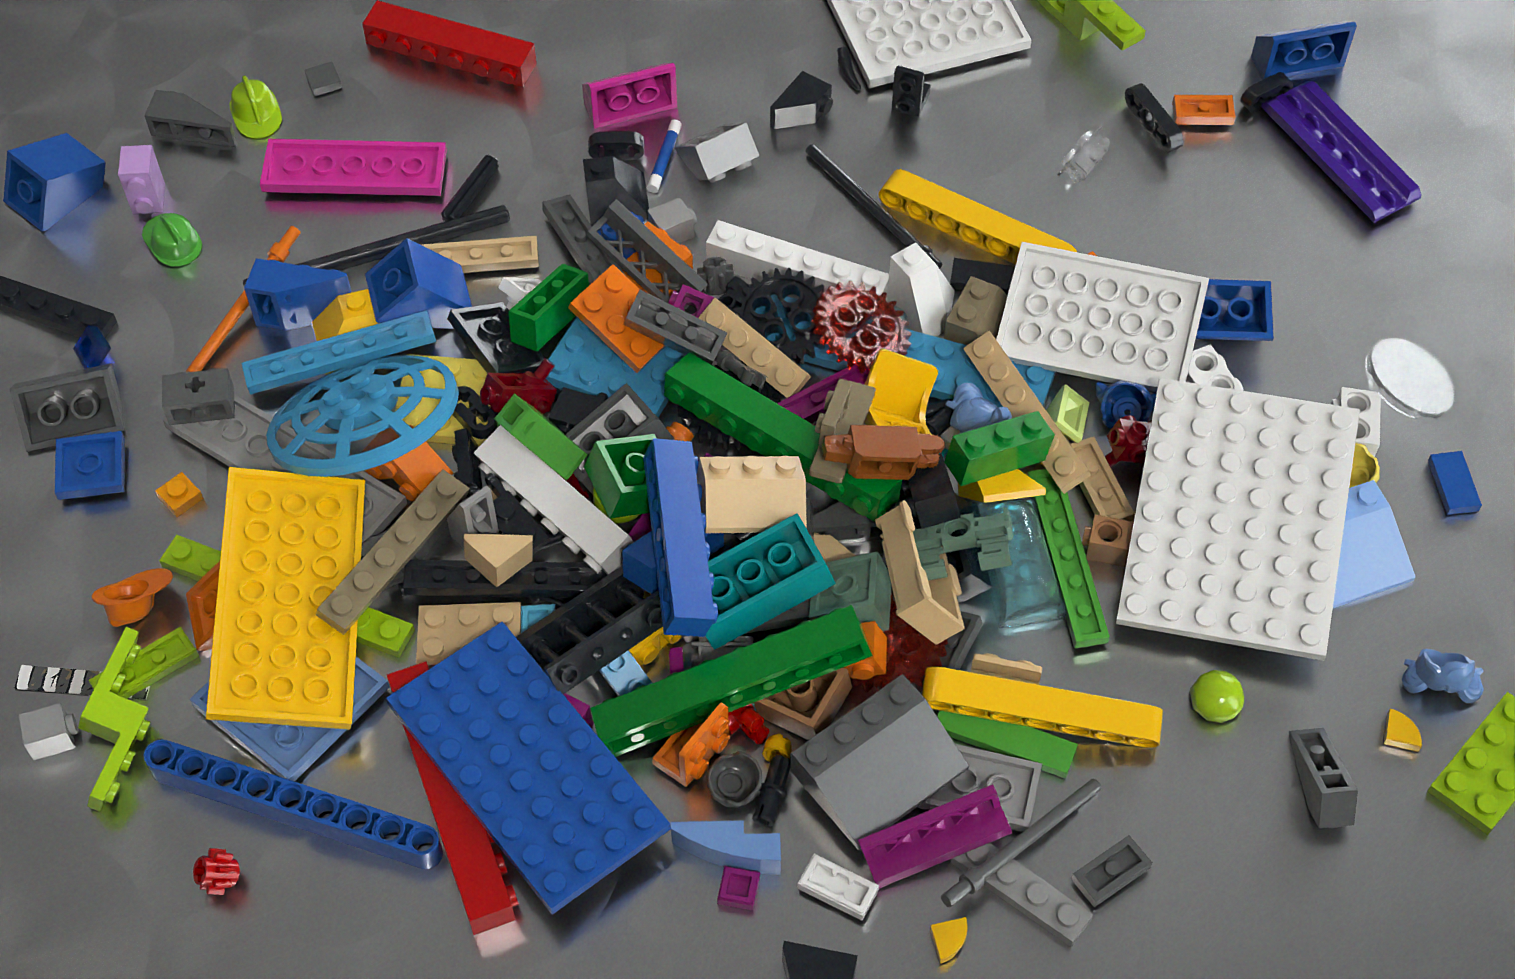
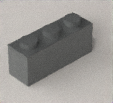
(674, 327)

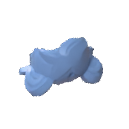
(974, 411)
(1444, 673)

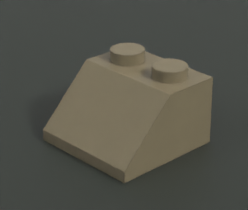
(975, 312)

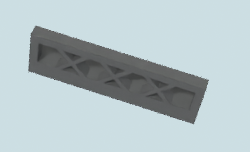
(649, 248)

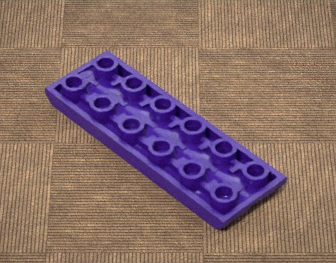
(1343, 150)

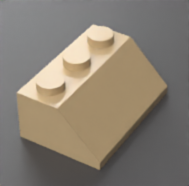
(750, 492)

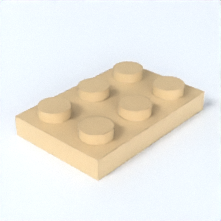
(451, 627)

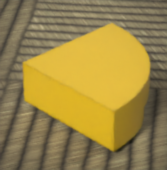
(1401, 732)
(948, 938)

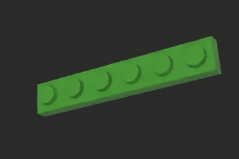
(1070, 564)

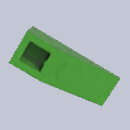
(540, 436)

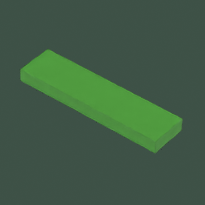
(1012, 740)

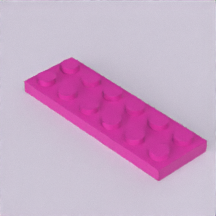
(353, 167)

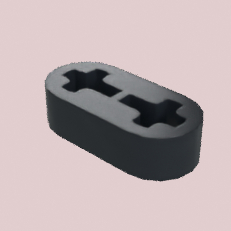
(1265, 90)
(616, 145)
(467, 417)

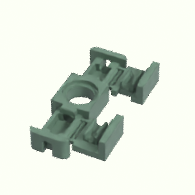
(987, 529)

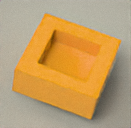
(179, 494)

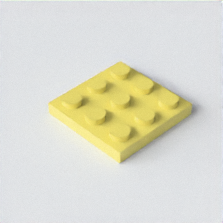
(466, 373)

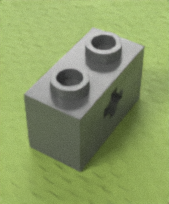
(198, 396)

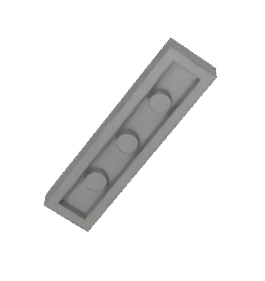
(1030, 895)

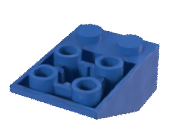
(291, 294)

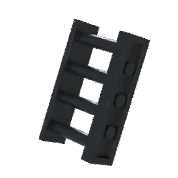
(583, 614)

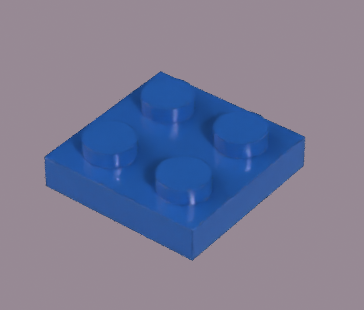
(90, 465)

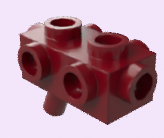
(529, 386)
(1128, 441)

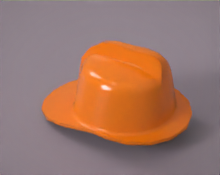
(132, 597)

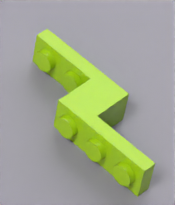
(1090, 16)
(115, 719)

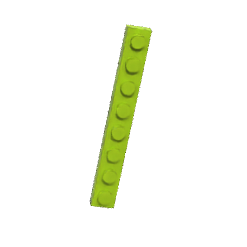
(373, 627)

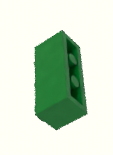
(545, 308)
(999, 448)

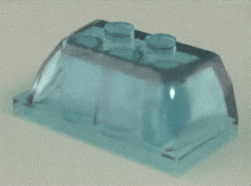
(1028, 588)

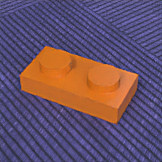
(1203, 109)

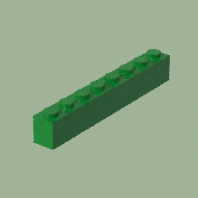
(768, 430)
(733, 679)

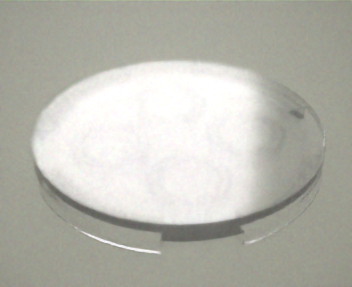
(1410, 378)

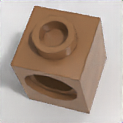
(1108, 528)

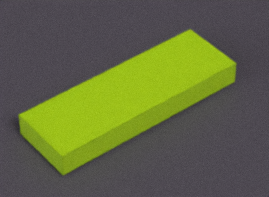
(155, 662)

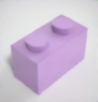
(141, 179)

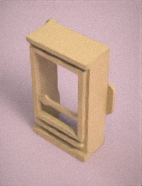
(923, 604)

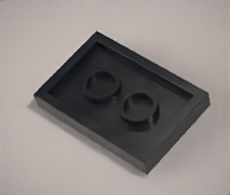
(488, 337)

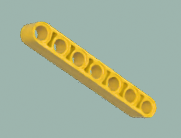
(962, 216)
(1042, 707)

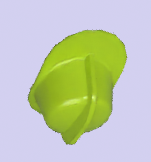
(255, 109)

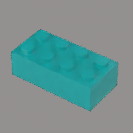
(765, 579)

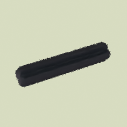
(470, 188)

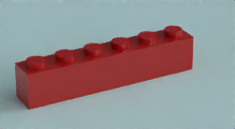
(449, 43)

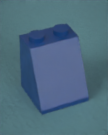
(51, 179)
(416, 281)

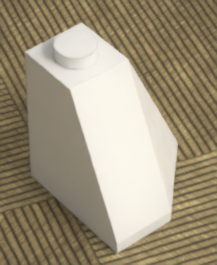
(920, 290)

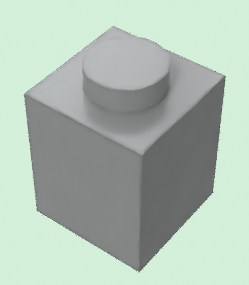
(675, 219)
(48, 731)

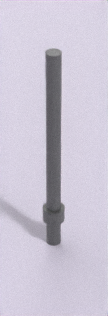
(975, 878)

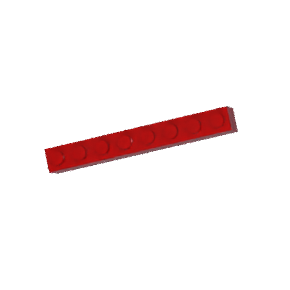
(465, 840)

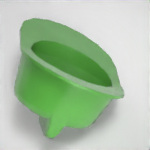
(172, 239)

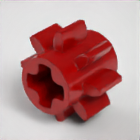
(216, 871)

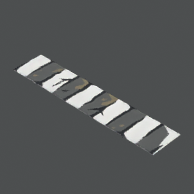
(61, 681)

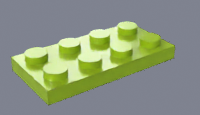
(1482, 773)

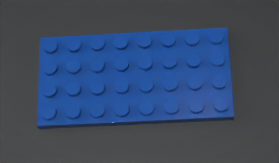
(528, 766)

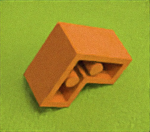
(412, 470)

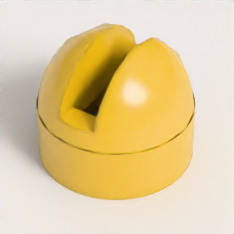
(775, 746)

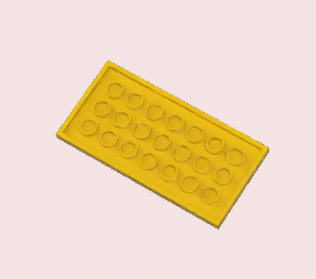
(280, 558)

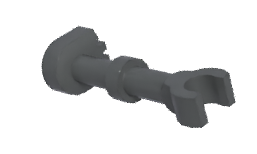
(747, 375)

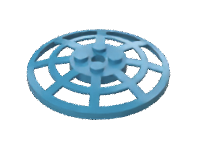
(357, 404)

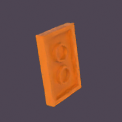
(604, 310)

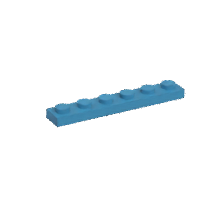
(338, 352)

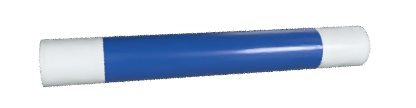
(664, 156)

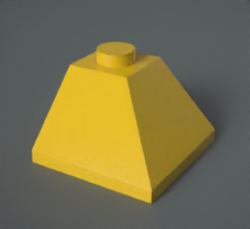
(344, 315)
(1002, 487)

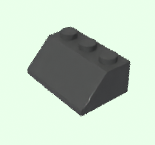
(67, 406)
(617, 417)

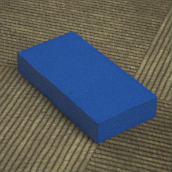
(1454, 482)

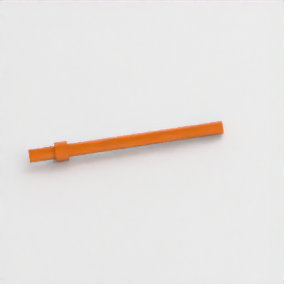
(279, 252)

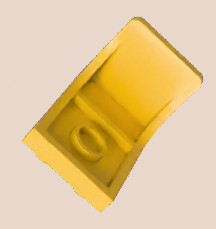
(901, 391)

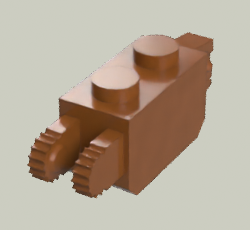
(883, 451)

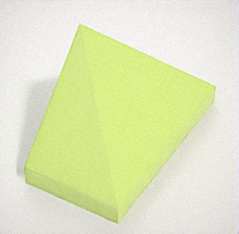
(1069, 413)

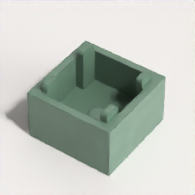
(860, 583)

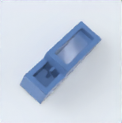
(727, 845)

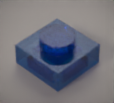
(92, 347)

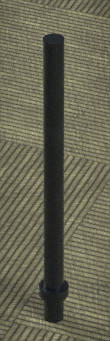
(867, 201)

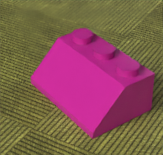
(631, 95)

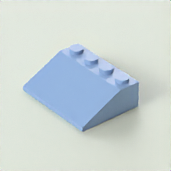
(1371, 547)

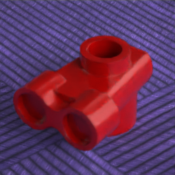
(749, 722)

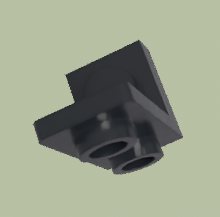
(909, 91)

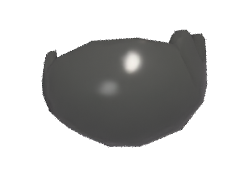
(734, 779)

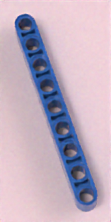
(303, 815)

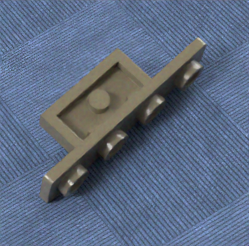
(844, 407)

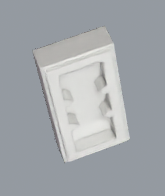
(838, 887)

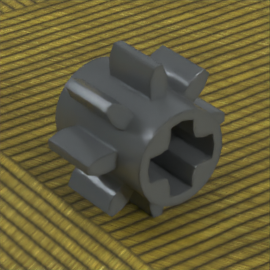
(716, 274)

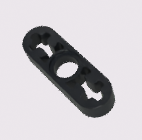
(1154, 117)

